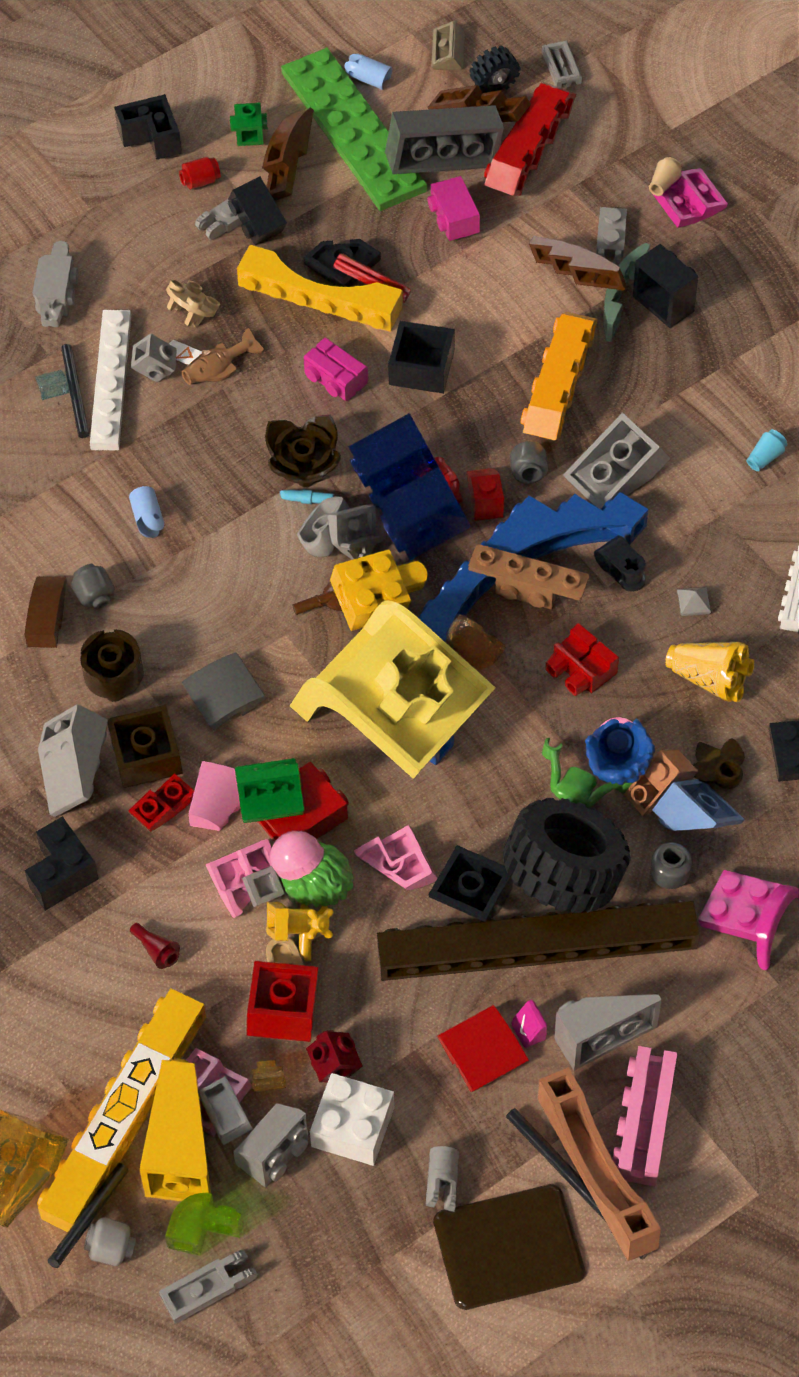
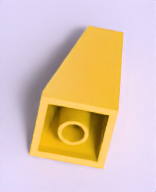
(174, 1146)

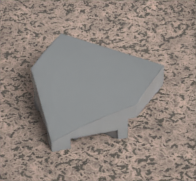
(354, 531)

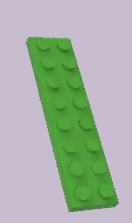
(350, 127)

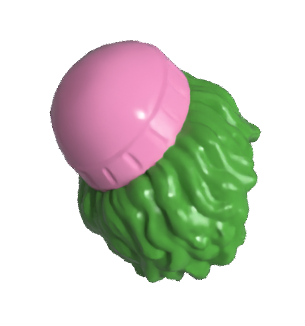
(311, 869)

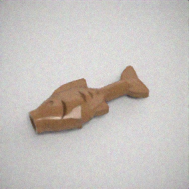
(216, 363)

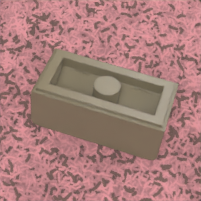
(448, 47)

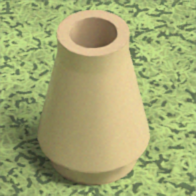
(665, 175)

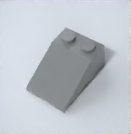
(616, 463)
(603, 1024)

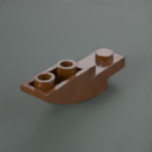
(283, 150)

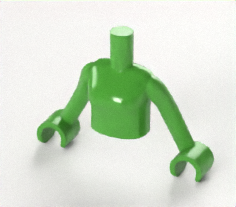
(576, 783)

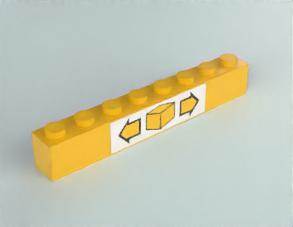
(122, 1110)

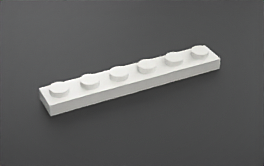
(110, 380)

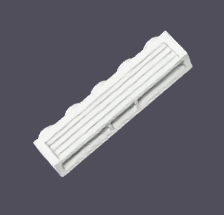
(790, 616)

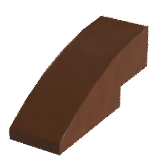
(45, 612)

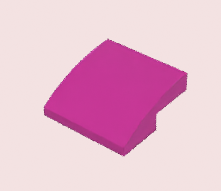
(691, 198)

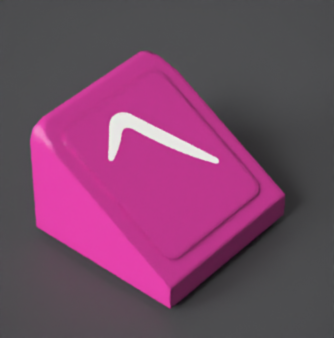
(529, 1025)

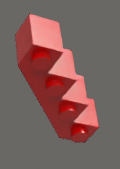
(527, 139)

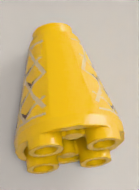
(713, 666)

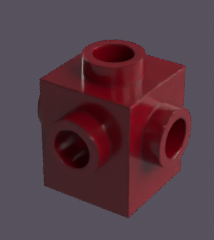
(333, 1054)

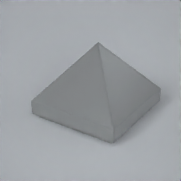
(693, 601)

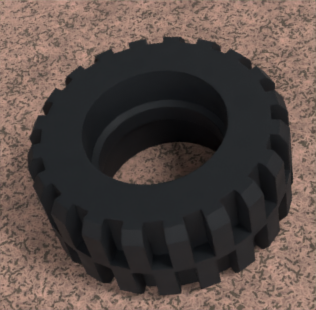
(566, 855)

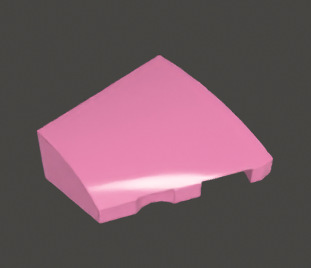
(214, 797)
(399, 859)
(230, 870)

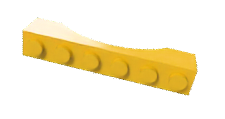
(368, 304)

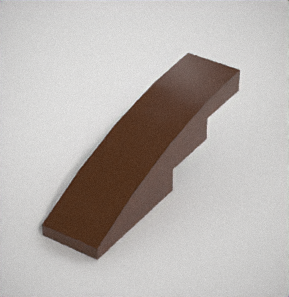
(471, 96)
(582, 264)

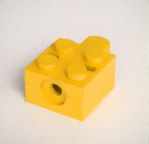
(371, 580)

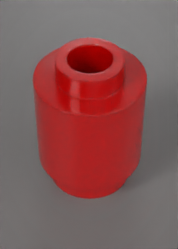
(199, 172)

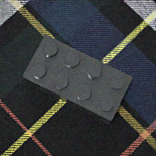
(443, 139)

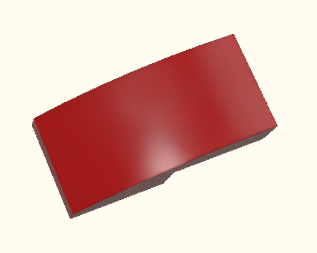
(163, 804)

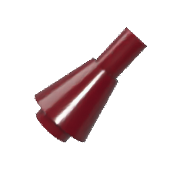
(160, 949)

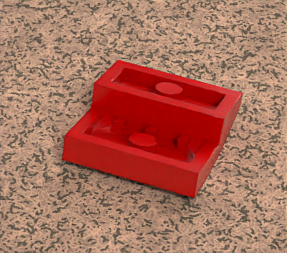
(482, 1048)

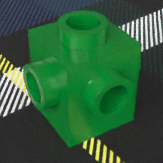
(246, 119)

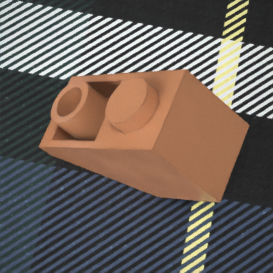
(663, 770)

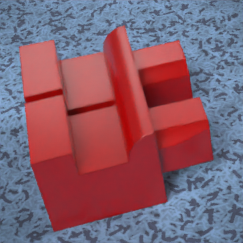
(585, 661)

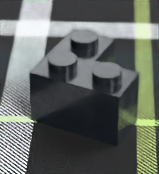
(149, 121)
(65, 868)

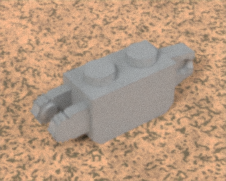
(54, 284)

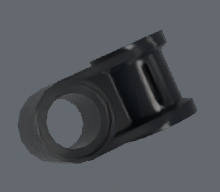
(622, 563)

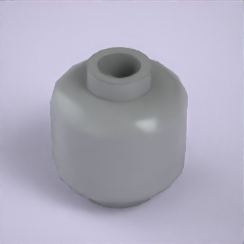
(109, 1242)

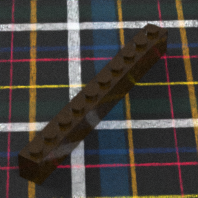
(537, 940)

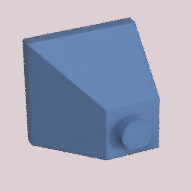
(694, 806)

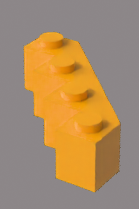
(559, 374)

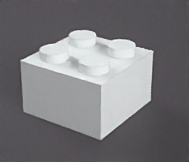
(352, 1119)

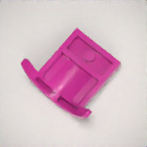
(748, 910)

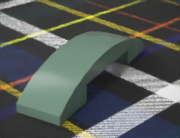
(612, 308)

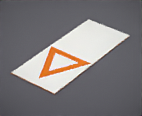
(185, 353)

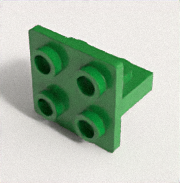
(269, 790)

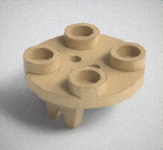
(192, 299)

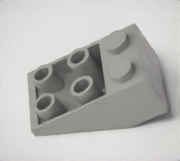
(70, 757)

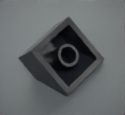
(472, 884)

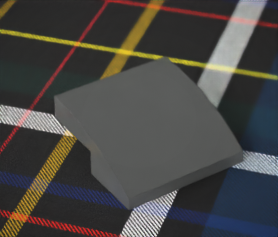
(224, 690)

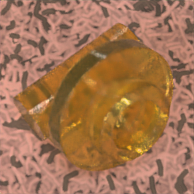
(267, 1076)

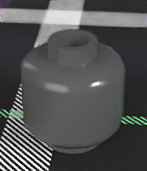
(528, 462)
(92, 586)
(671, 865)

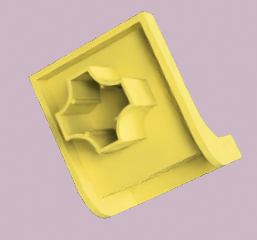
(398, 687)

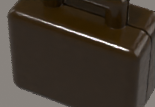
(508, 1247)

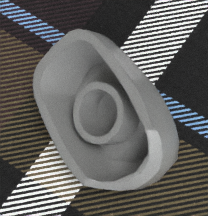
(315, 530)

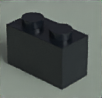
(256, 211)

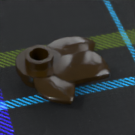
(715, 762)

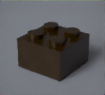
(144, 746)

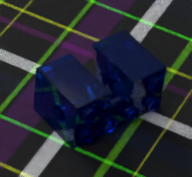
(408, 487)

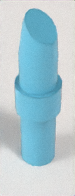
(305, 496)

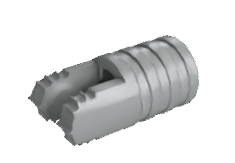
(442, 1174)

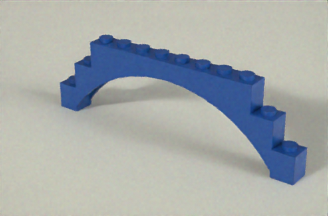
(532, 533)

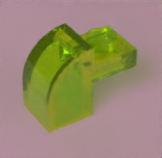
(197, 1216)

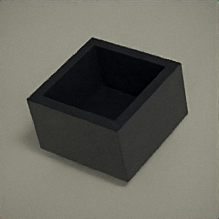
(665, 285)
(421, 357)

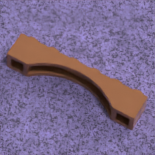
(618, 1203)

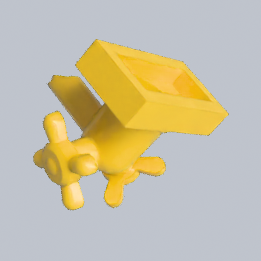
(300, 921)

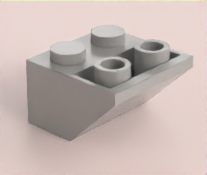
(273, 1144)

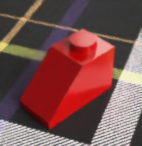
(486, 493)

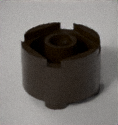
(111, 664)

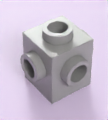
(153, 358)

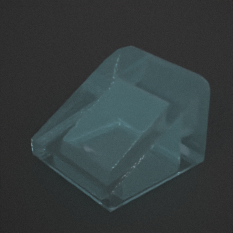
(52, 384)

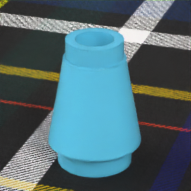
(767, 449)

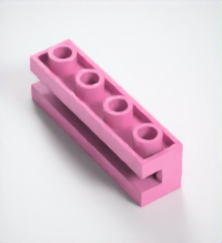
(646, 1116)

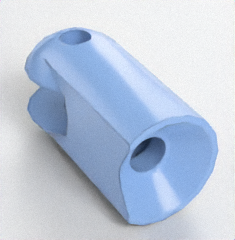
(368, 70)
(146, 511)

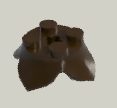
(303, 452)

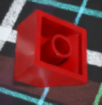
(282, 1001)

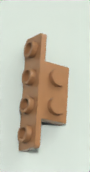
(527, 578)

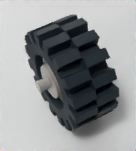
(495, 70)

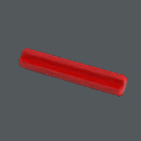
(366, 274)

